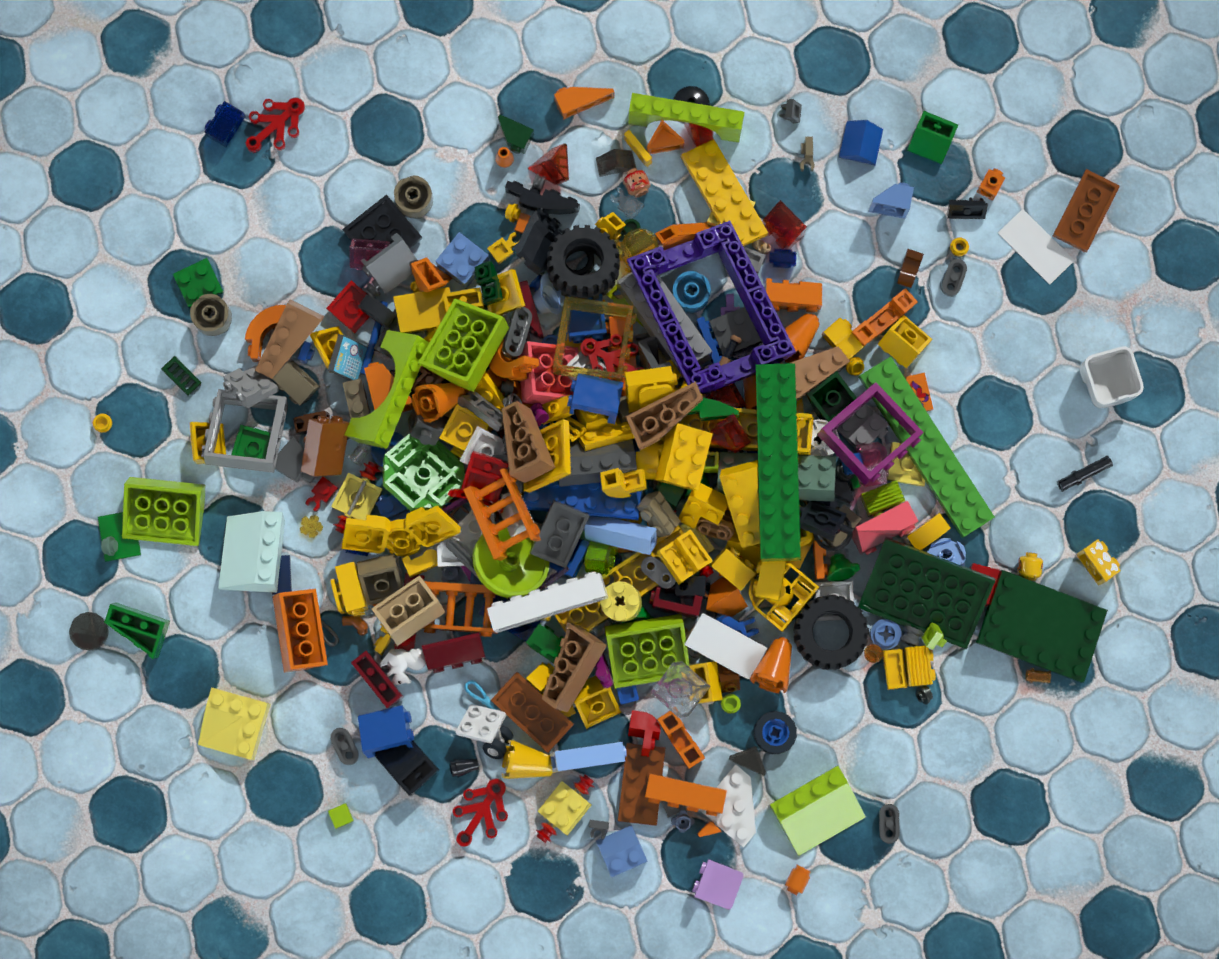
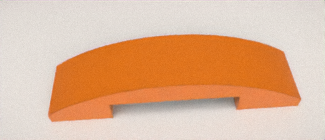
(884, 317)

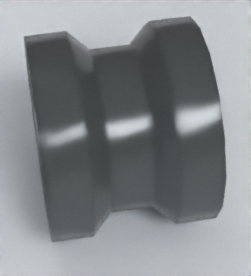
(911, 636)

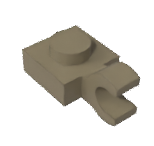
(807, 150)

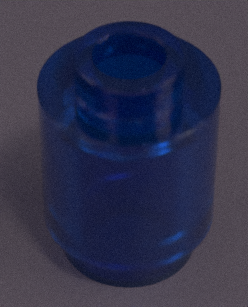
(782, 258)

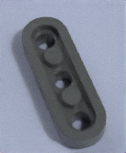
(521, 328)

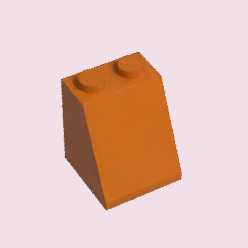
(380, 384)

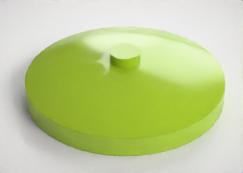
(513, 575)

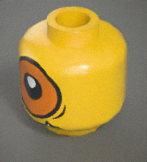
(1030, 566)

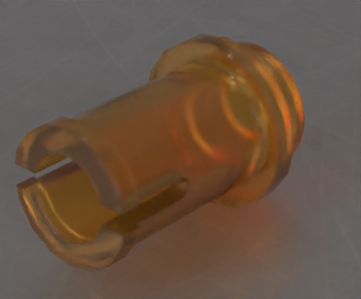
(1037, 676)

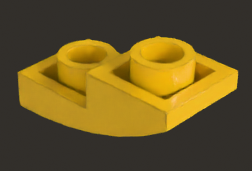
(928, 532)
(382, 642)

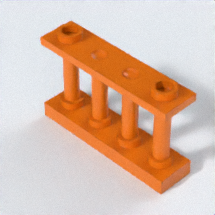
(483, 514)
(470, 591)

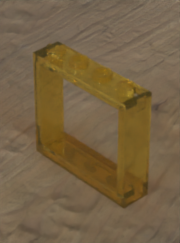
(599, 307)

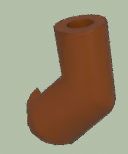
(357, 622)

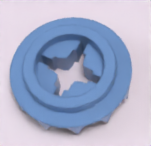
(892, 628)

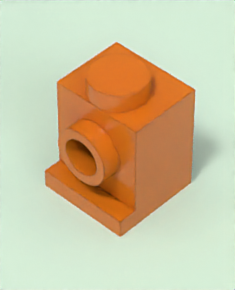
(987, 188)

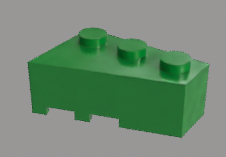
(139, 627)
(545, 642)

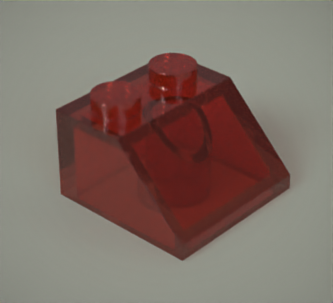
(784, 226)

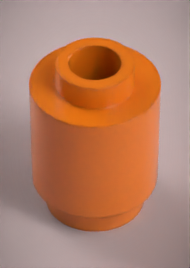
(797, 880)

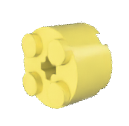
(632, 602)

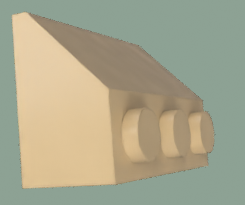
(408, 610)

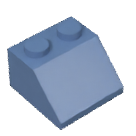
(893, 201)
(621, 851)

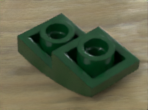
(489, 282)

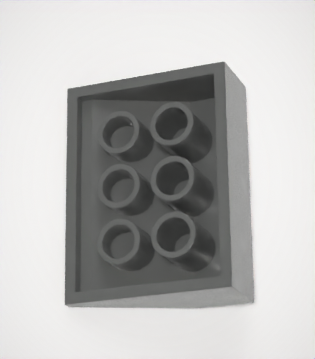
(588, 464)

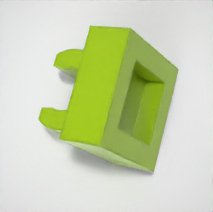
(933, 636)

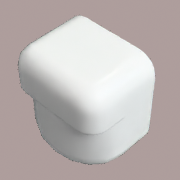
(1112, 377)

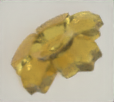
(311, 526)

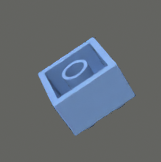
(460, 260)

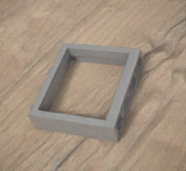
(273, 402)

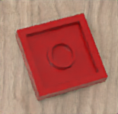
(346, 308)

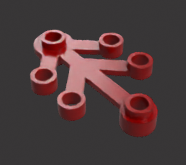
(276, 122)
(610, 358)
(482, 809)

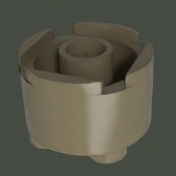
(409, 187)
(202, 309)

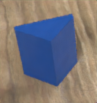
(861, 141)

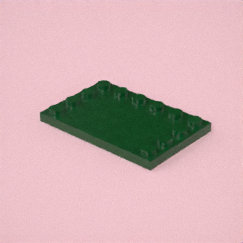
(924, 590)
(1041, 626)

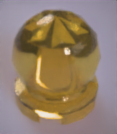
(635, 243)

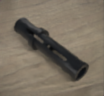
(1077, 477)

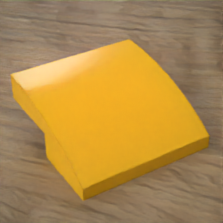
(684, 556)

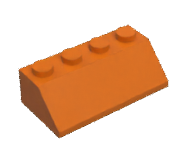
(299, 630)

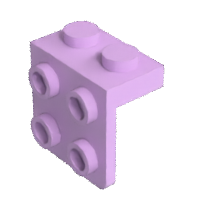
(718, 884)

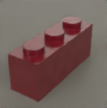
(377, 679)

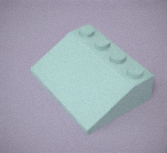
(252, 552)

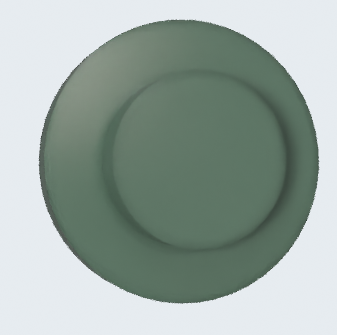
(109, 546)

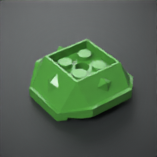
(411, 459)

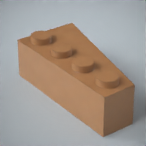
(291, 331)
(817, 368)
(524, 443)
(572, 667)

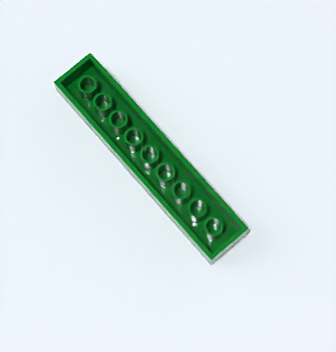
(778, 462)

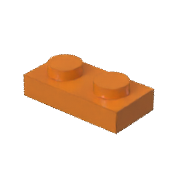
(819, 566)

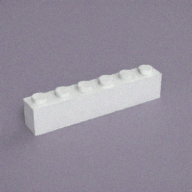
(548, 602)

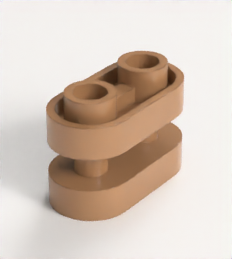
(723, 530)

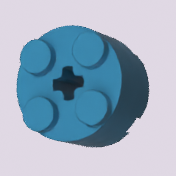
(698, 284)

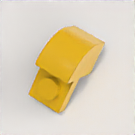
(620, 484)

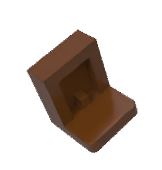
(728, 679)

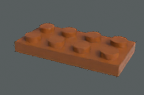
(1086, 210)
(531, 713)
(633, 803)

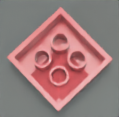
(541, 383)
(889, 524)

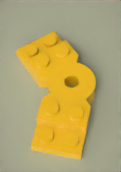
(399, 535)

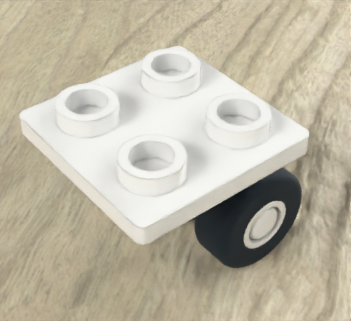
(486, 726)

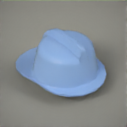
(546, 297)

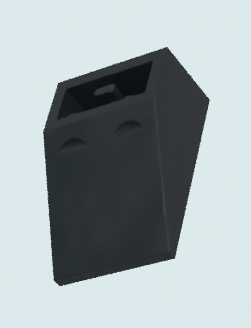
(408, 766)

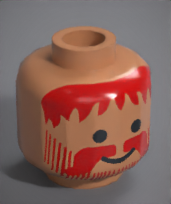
(636, 182)

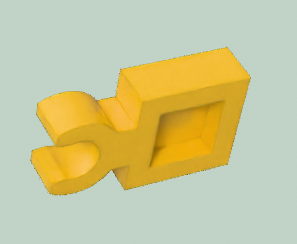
(502, 249)

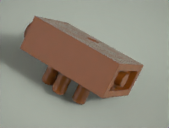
(324, 446)

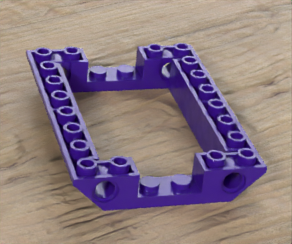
(725, 242)

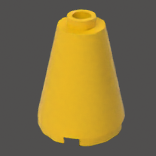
(525, 762)

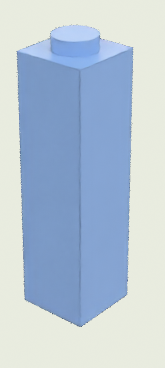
(621, 534)
(588, 756)

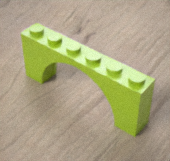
(649, 109)
(378, 427)

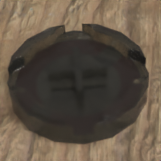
(88, 631)

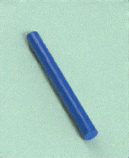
(373, 340)

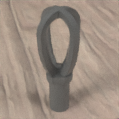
(332, 632)

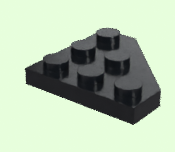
(381, 223)

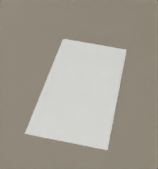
(1036, 246)
(725, 646)

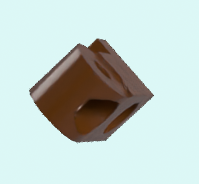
(909, 268)
(301, 422)

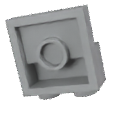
(249, 386)
(863, 427)

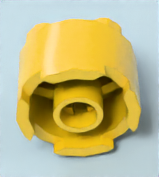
(649, 459)

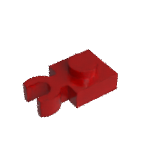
(323, 491)

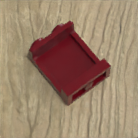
(676, 608)

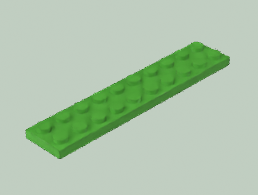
(932, 454)

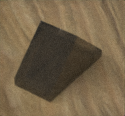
(615, 162)
(749, 759)

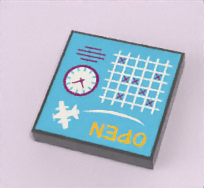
(347, 358)

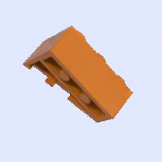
(794, 295)

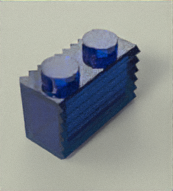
(224, 123)

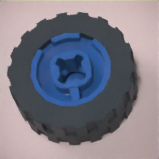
(775, 732)

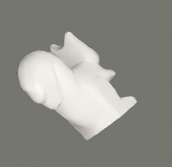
(399, 660)

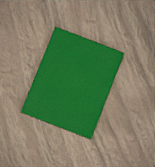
(112, 526)

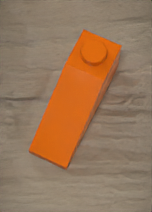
(578, 99)

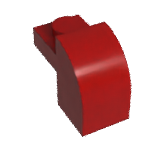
(646, 727)

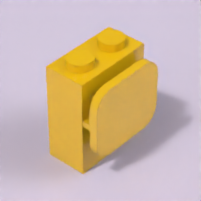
(648, 386)
(348, 590)

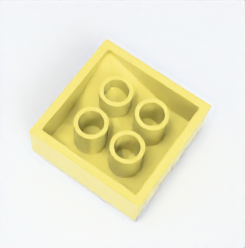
(233, 723)

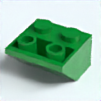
(932, 137)

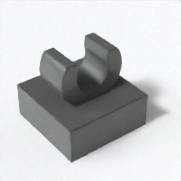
(793, 111)
(598, 826)

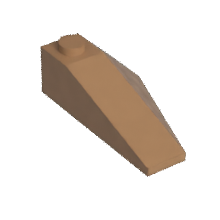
(661, 416)

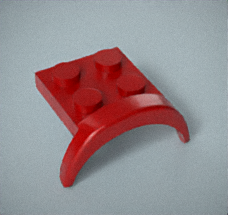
(480, 473)

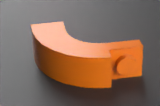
(259, 327)
(511, 368)

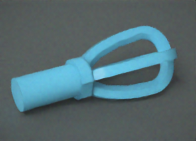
(486, 701)

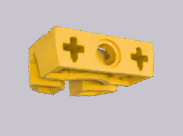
(785, 598)

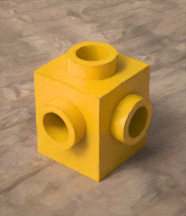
(612, 225)

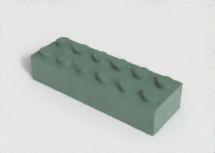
(816, 474)

